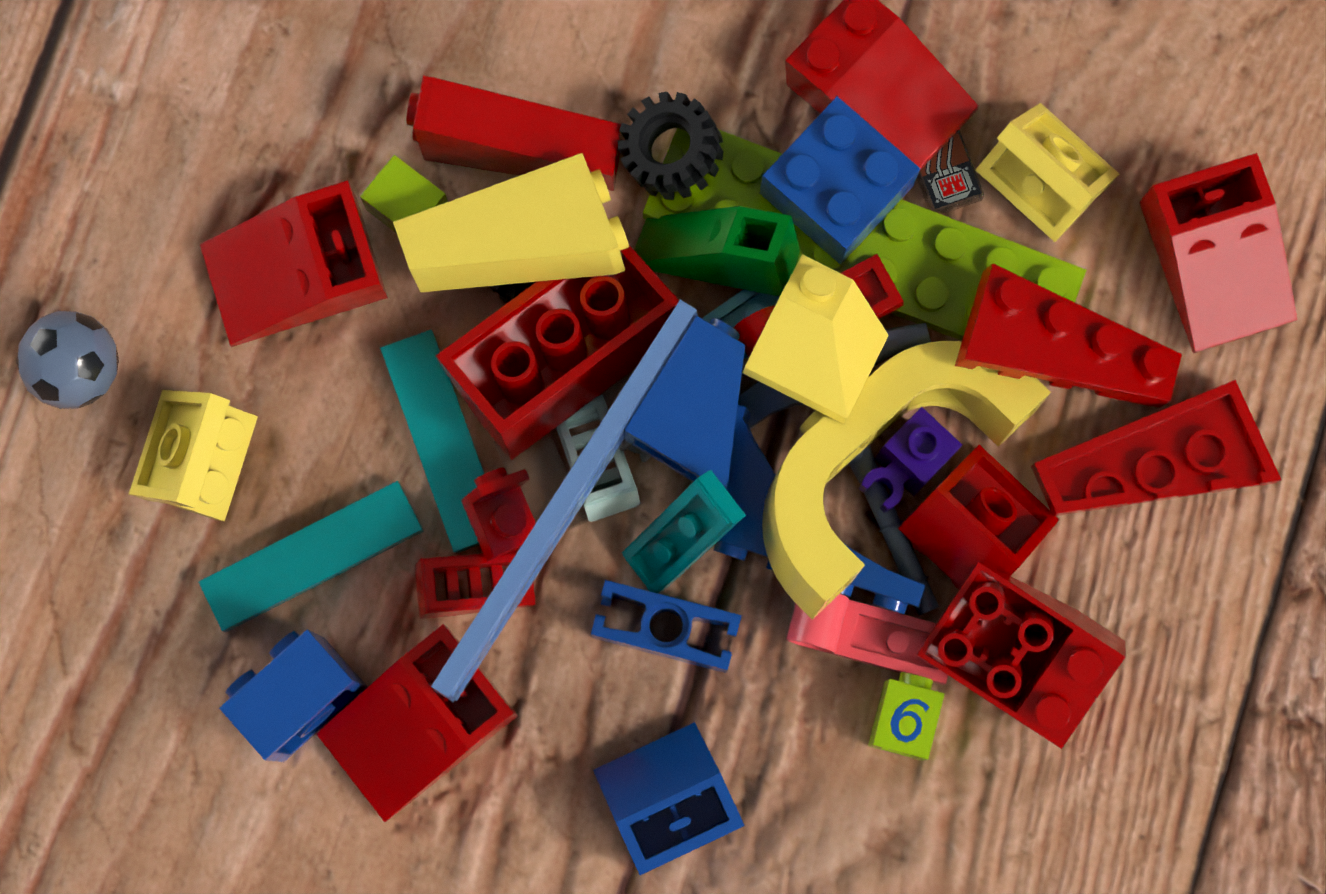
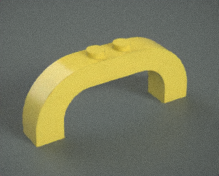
(796, 533)

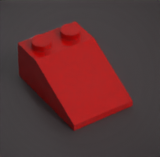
(881, 74)

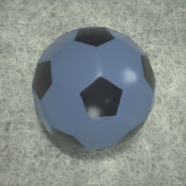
(67, 359)

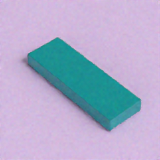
(683, 533)

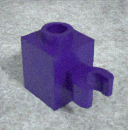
(912, 457)

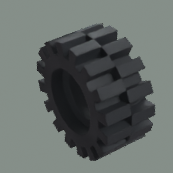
(653, 122)

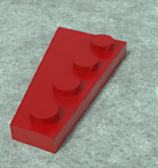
(1051, 338)
(1171, 454)

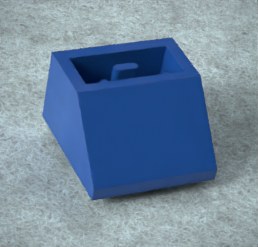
(668, 798)

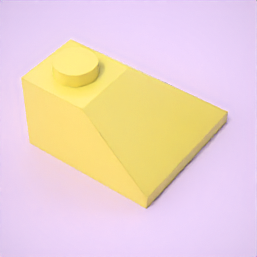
(818, 341)

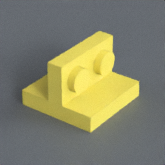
(1046, 170)
(193, 453)

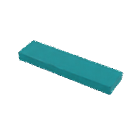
(436, 430)
(310, 556)

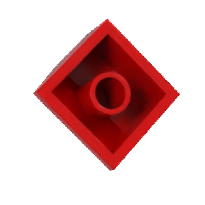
(976, 517)

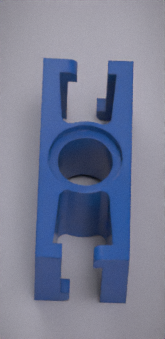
(657, 603)

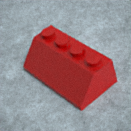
(556, 350)

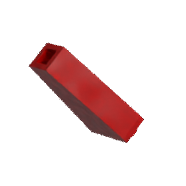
(506, 133)

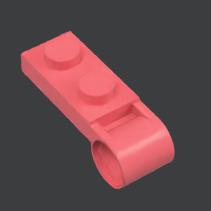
(866, 636)

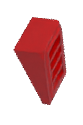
(449, 565)

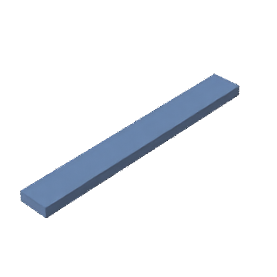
(560, 510)

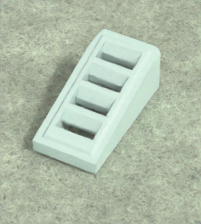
(623, 491)

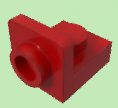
(499, 512)

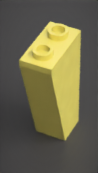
(517, 232)

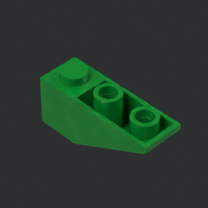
(723, 247)

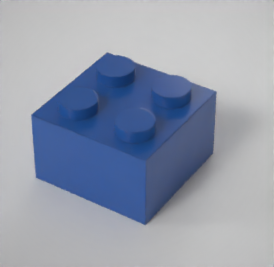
(839, 180)
(291, 695)

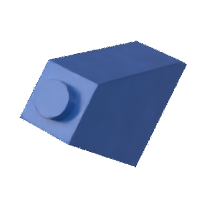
(693, 403)

